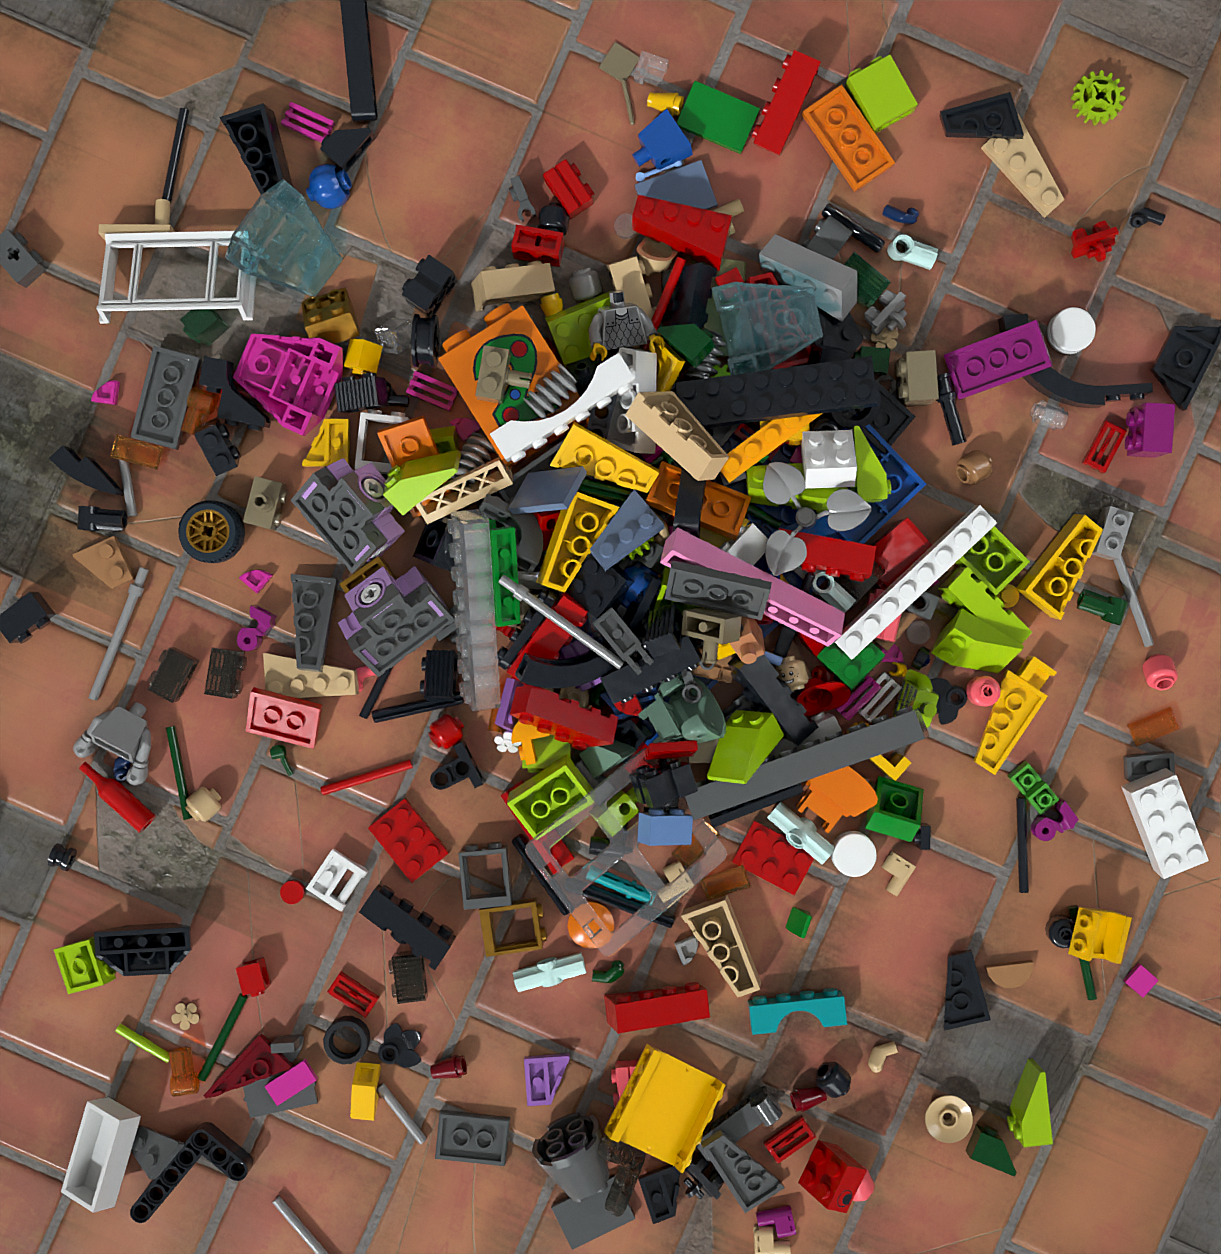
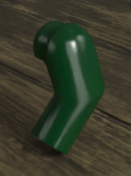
(595, 694)
(611, 974)

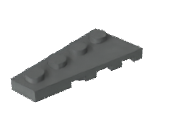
(313, 613)
(740, 1171)

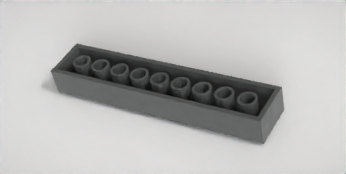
(812, 761)

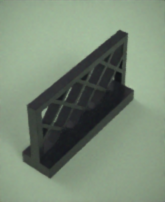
(754, 805)

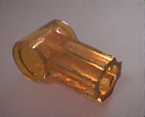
(200, 406)
(183, 1078)

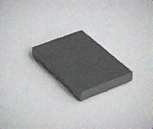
(472, 1137)
(588, 1218)

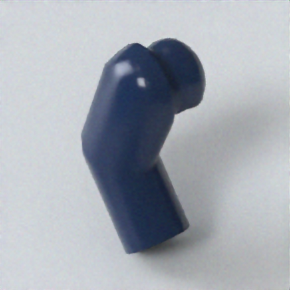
(900, 216)
(121, 769)

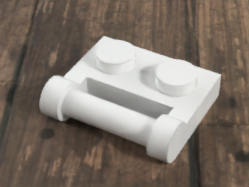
(330, 875)

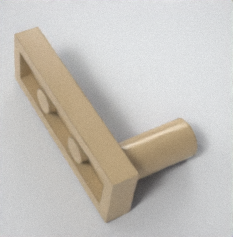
(162, 221)

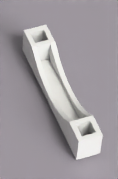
(518, 436)

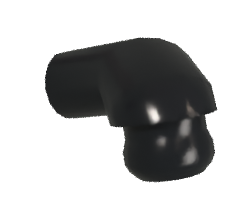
(1146, 215)

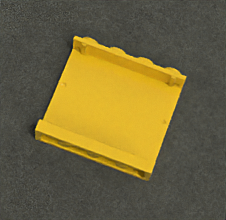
(665, 1108)

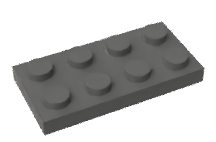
(165, 397)
(717, 590)

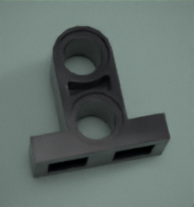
(453, 773)

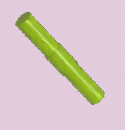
(143, 1042)

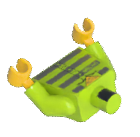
(916, 692)

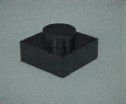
(922, 837)

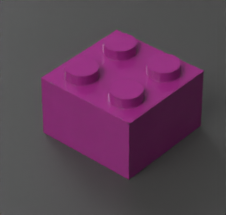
(1150, 430)

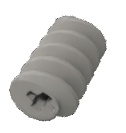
(551, 392)
(472, 455)

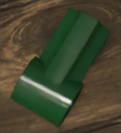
(1107, 608)

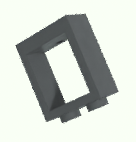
(485, 900)

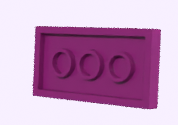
(998, 359)

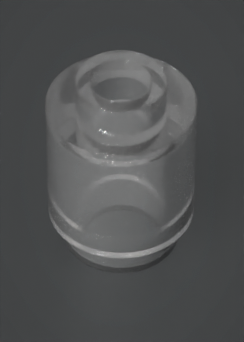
(1048, 415)

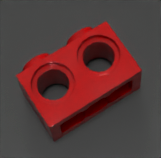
(538, 245)

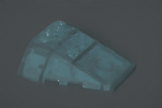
(284, 242)
(765, 323)

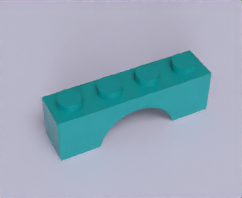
(768, 1012)

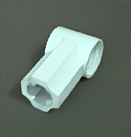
(915, 252)

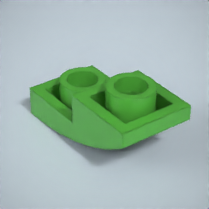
(1033, 787)

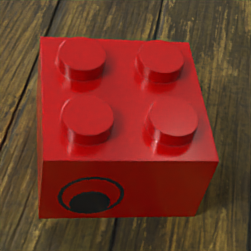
(832, 1176)

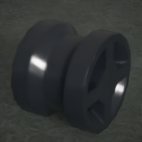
(62, 857)

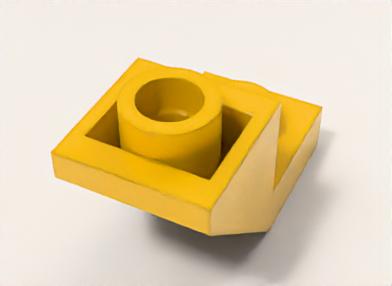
(364, 1094)

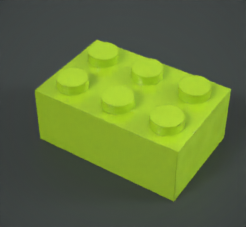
(571, 328)
(993, 560)
(548, 795)

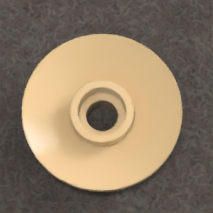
(956, 1126)

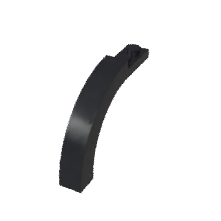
(1067, 391)
(587, 666)

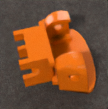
(837, 795)

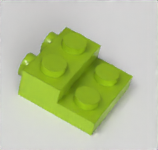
(81, 967)

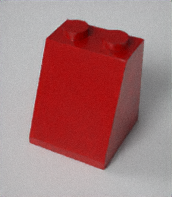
(898, 550)

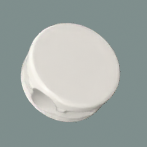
(1071, 330)
(853, 853)

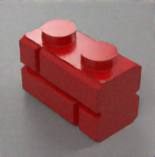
(568, 188)

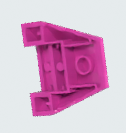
(291, 377)

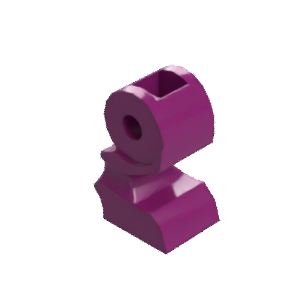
(251, 637)
(1045, 827)

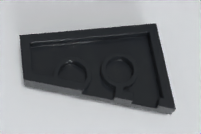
(985, 118)
(964, 993)

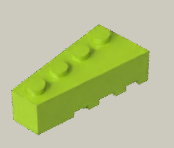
(811, 497)
(971, 595)

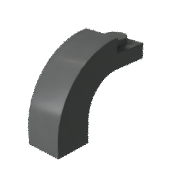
(527, 530)

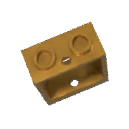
(488, 932)

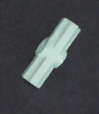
(834, 594)
(801, 833)
(549, 972)

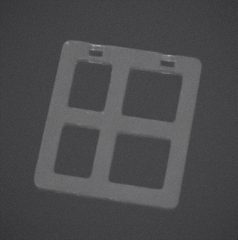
(622, 846)

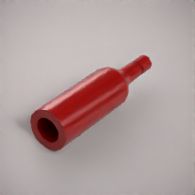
(120, 799)

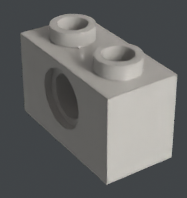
(1115, 527)

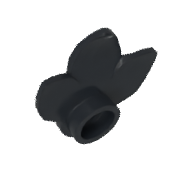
(946, 708)
(403, 1045)

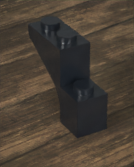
(233, 406)

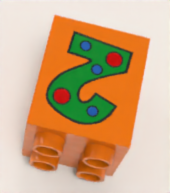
(528, 352)

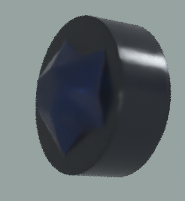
(921, 659)

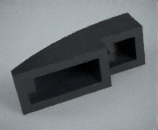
(85, 470)

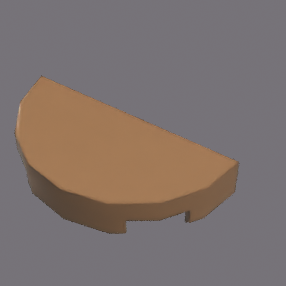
(1010, 974)

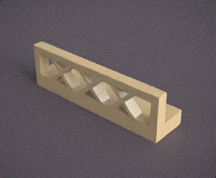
(465, 494)

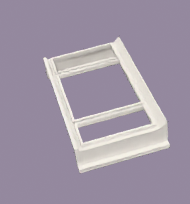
(245, 289)

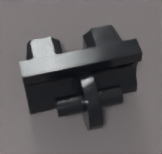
(710, 1185)

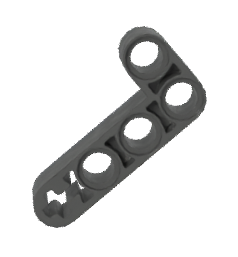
(745, 1116)

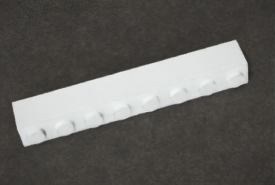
(915, 580)

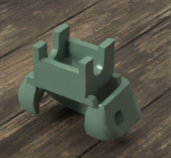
(683, 720)

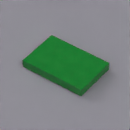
(717, 117)

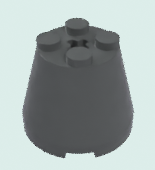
(571, 1155)

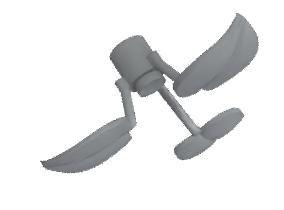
(780, 485)

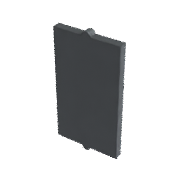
(261, 1103)

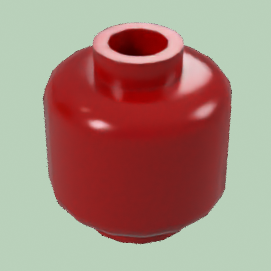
(446, 731)

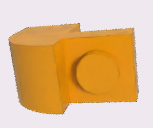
(526, 734)

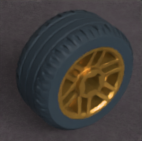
(196, 529)

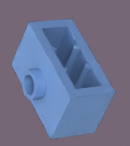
(665, 828)

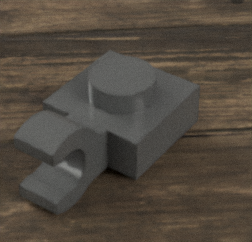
(518, 193)

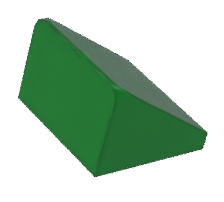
(798, 922)

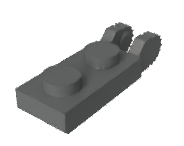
(621, 638)

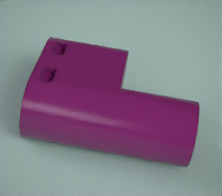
(781, 1217)

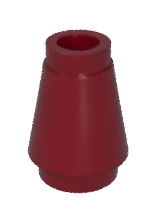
(449, 1068)
(807, 1098)

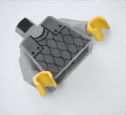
(621, 327)

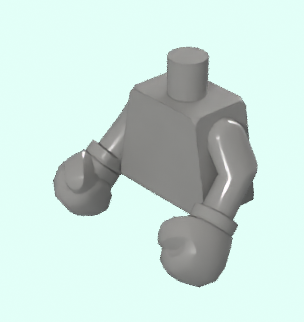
(122, 734)

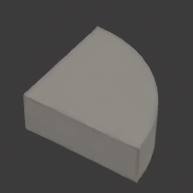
(687, 948)

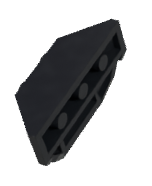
(144, 948)

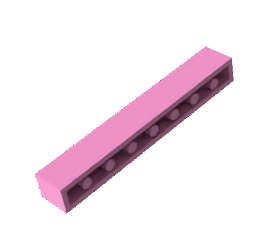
(784, 602)

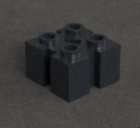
(429, 286)
(663, 782)

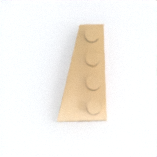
(1026, 170)
(286, 679)

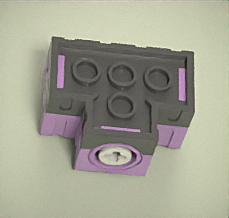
(349, 512)
(392, 617)

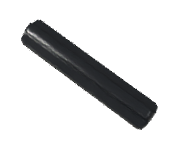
(859, 232)

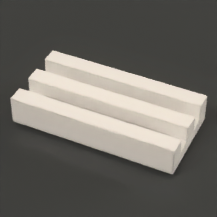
(886, 700)

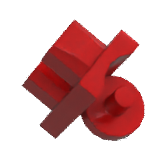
(1096, 244)

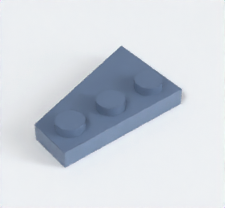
(626, 531)

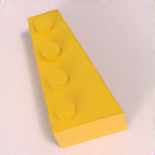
(572, 539)

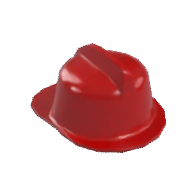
(822, 696)

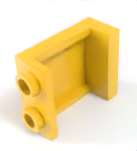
(894, 766)
(1099, 935)

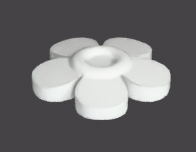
(504, 742)

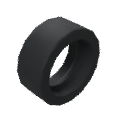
(340, 1057)

